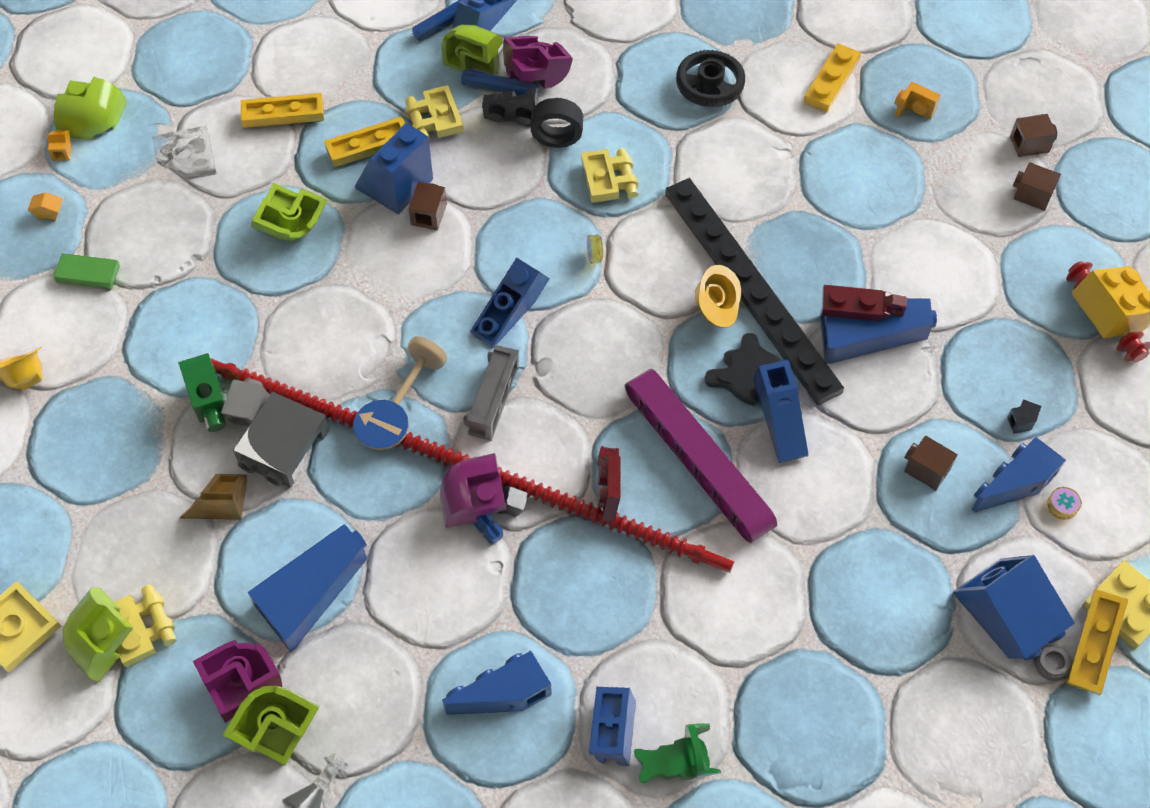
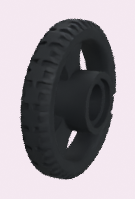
(710, 81)

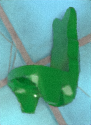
(682, 759)

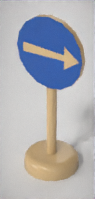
(385, 422)

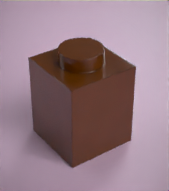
(1033, 135)
(1035, 186)
(427, 205)
(929, 462)

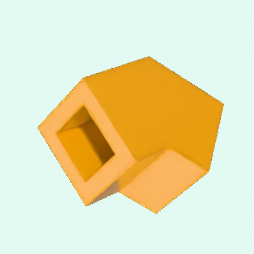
(59, 145)
(45, 206)

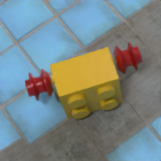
(1115, 305)

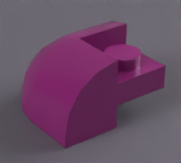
(535, 60)
(471, 490)
(234, 673)

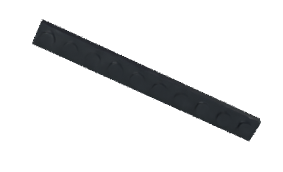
(755, 292)

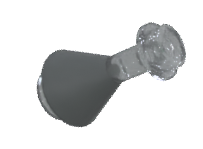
(312, 794)

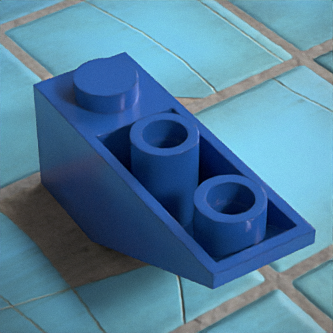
(481, 12)
(509, 302)
(781, 410)
(1025, 476)
(506, 689)

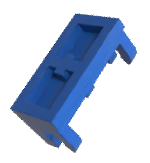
(612, 725)

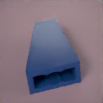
(855, 337)
(308, 585)

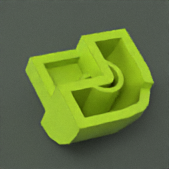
(472, 47)
(88, 108)
(288, 213)
(95, 633)
(271, 722)

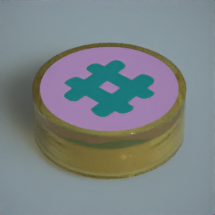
(594, 248)
(1064, 503)

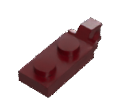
(861, 303)
(610, 479)

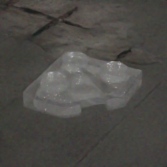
(186, 152)

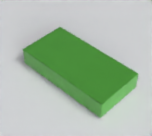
(86, 271)

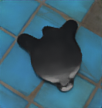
(741, 369)

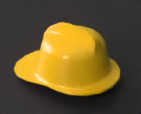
(719, 296)
(21, 370)

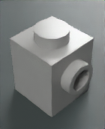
(244, 401)

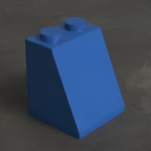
(397, 169)
(1016, 606)

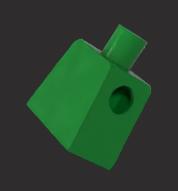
(204, 390)

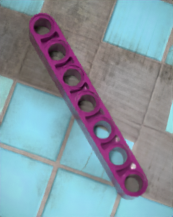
(701, 456)

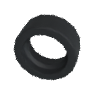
(557, 109)

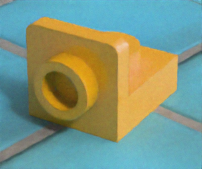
(917, 99)

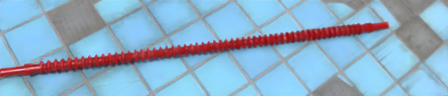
(695, 553)

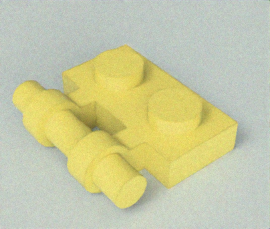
(441, 109)
(601, 178)
(139, 643)

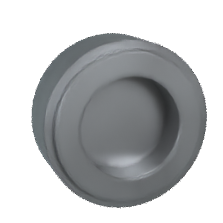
(1053, 663)

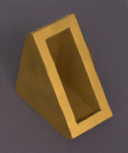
(220, 499)

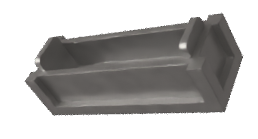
(493, 392)

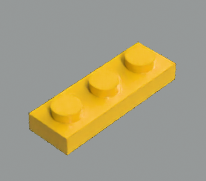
(832, 77)
(282, 110)
(361, 142)
(1097, 642)

